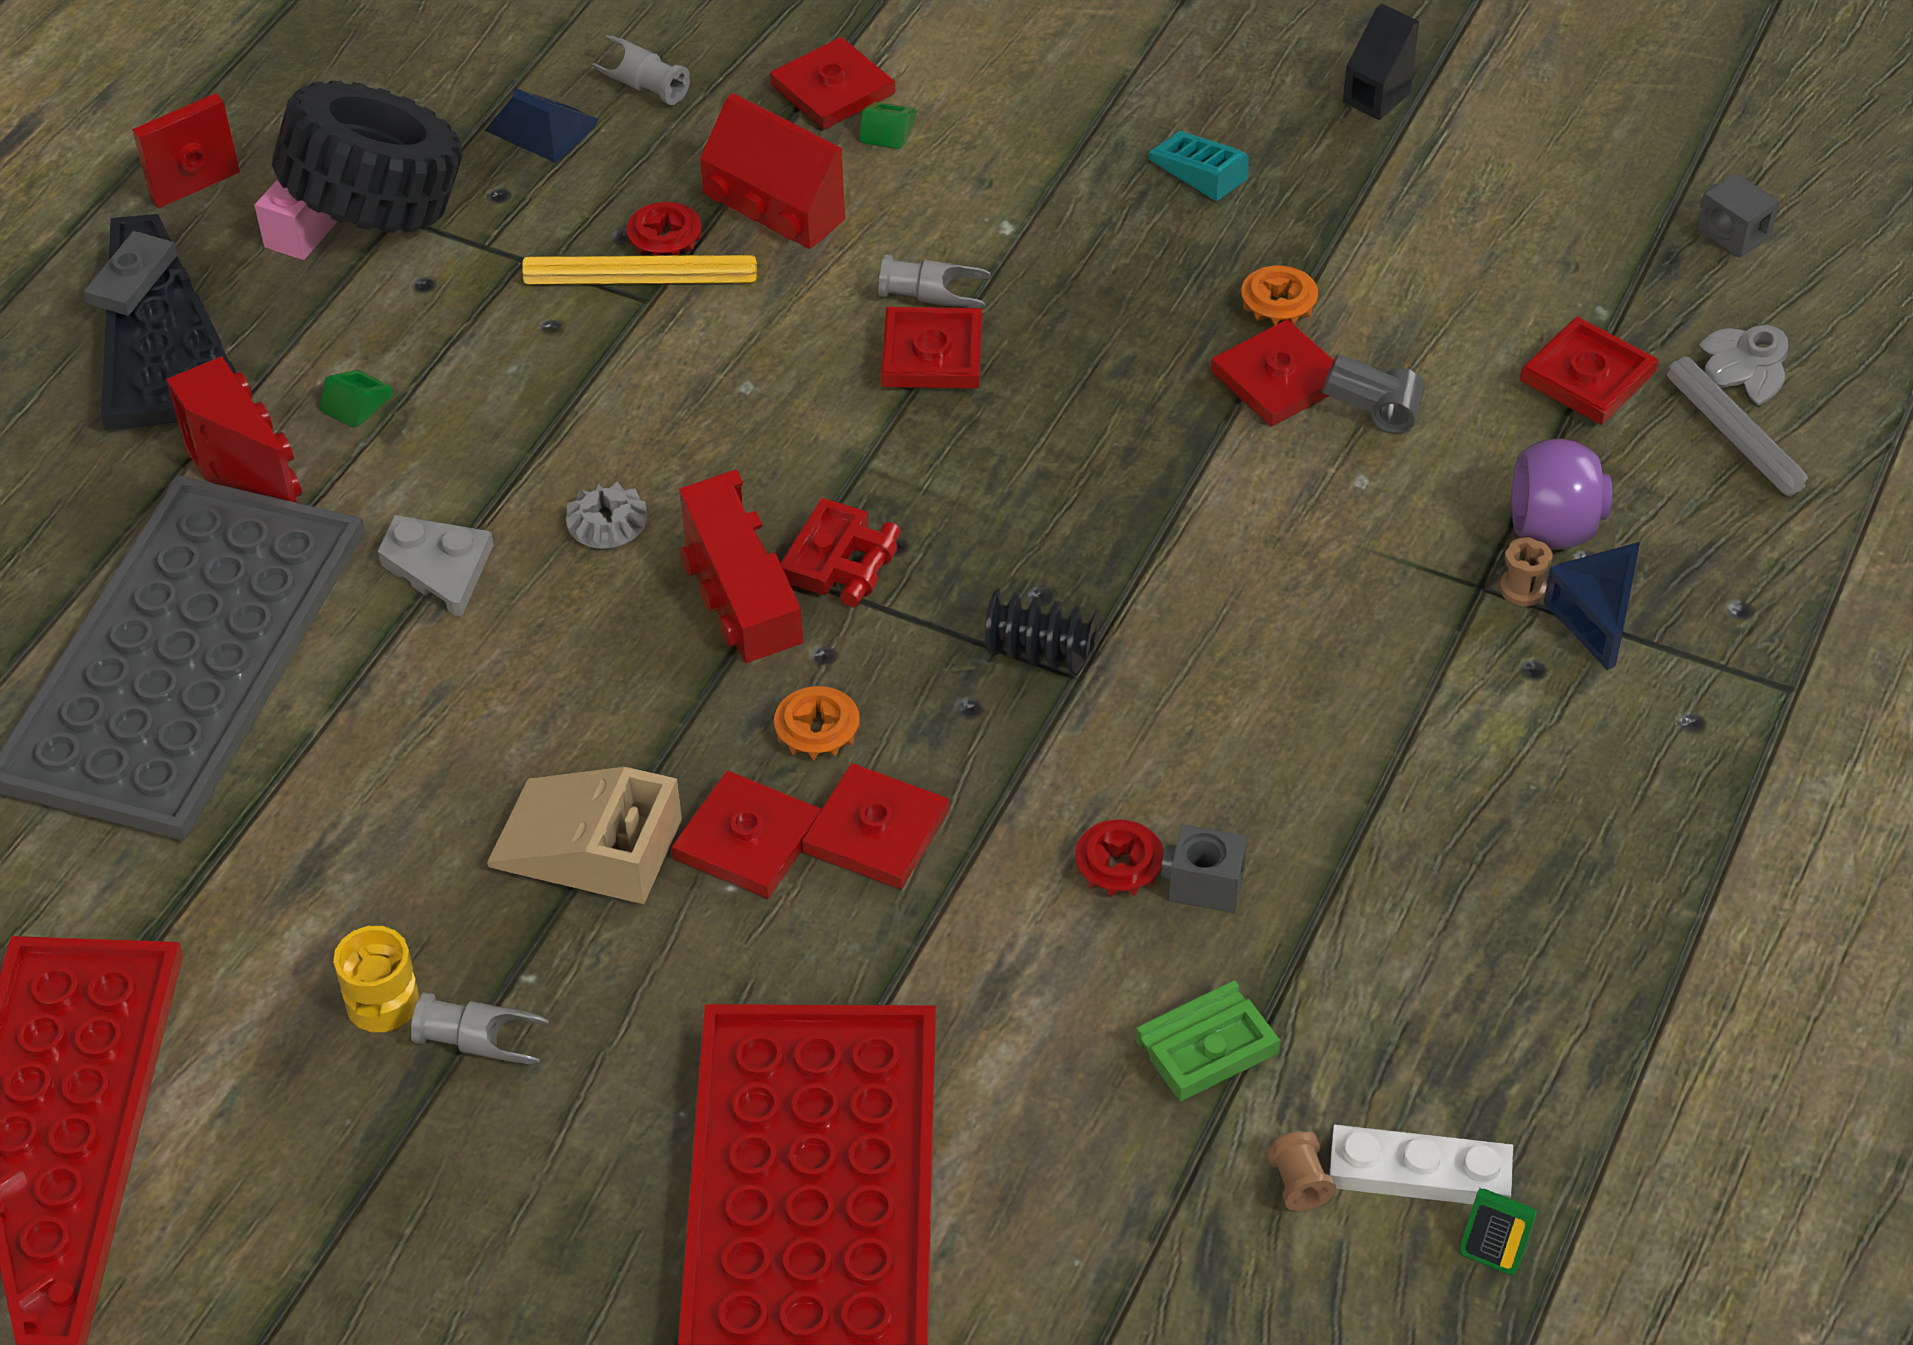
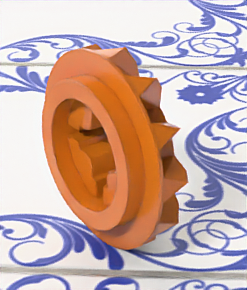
(1276, 282)
(799, 710)

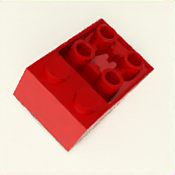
(230, 434)

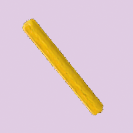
(639, 269)

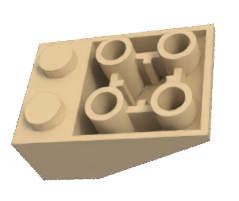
(592, 831)

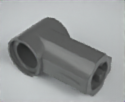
(1389, 396)

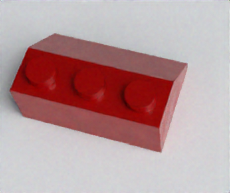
(774, 172)

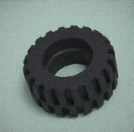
(366, 156)

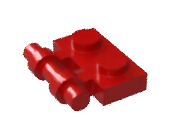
(827, 542)

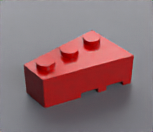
(736, 571)

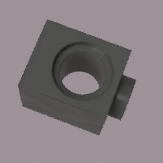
(1737, 214)
(1205, 868)

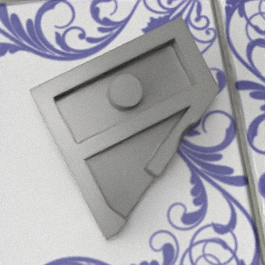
(436, 558)

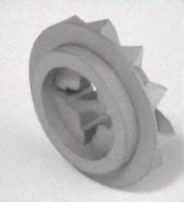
(589, 526)

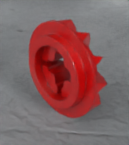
(651, 221)
(1116, 839)

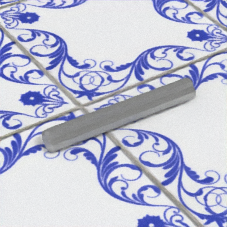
(1737, 426)

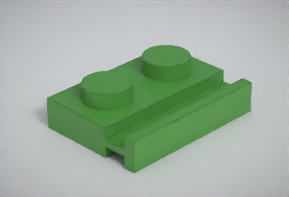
(1207, 1040)

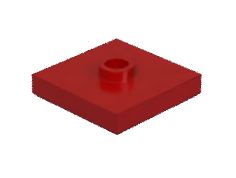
(832, 83)
(186, 150)
(932, 347)
(1589, 370)
(1275, 372)
(876, 826)
(746, 834)

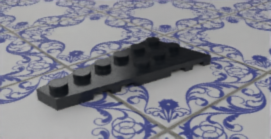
(156, 341)

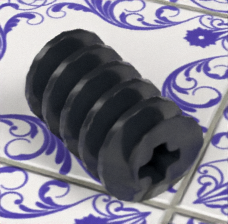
(1040, 632)

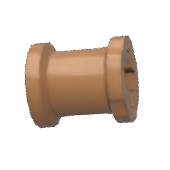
(1520, 574)
(1301, 1171)

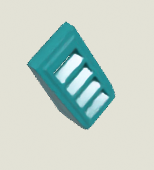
(1218, 173)

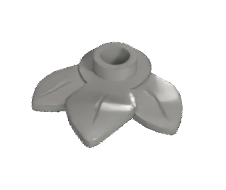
(1739, 360)

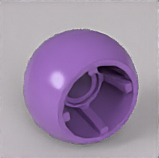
(1559, 493)

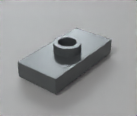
(130, 273)

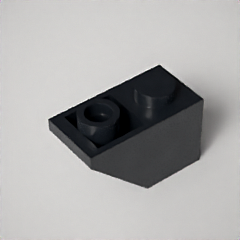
(1382, 63)

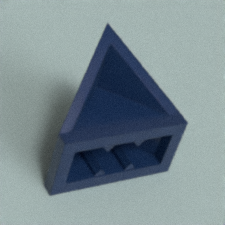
(541, 125)
(1593, 598)

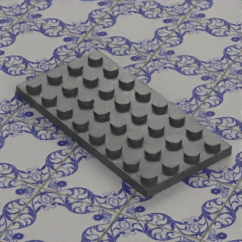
(177, 657)

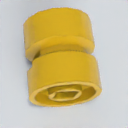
(376, 978)

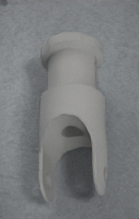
(645, 72)
(927, 281)
(468, 1026)

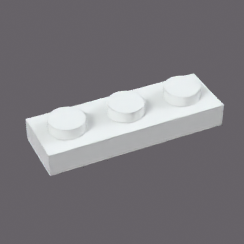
(1418, 1164)

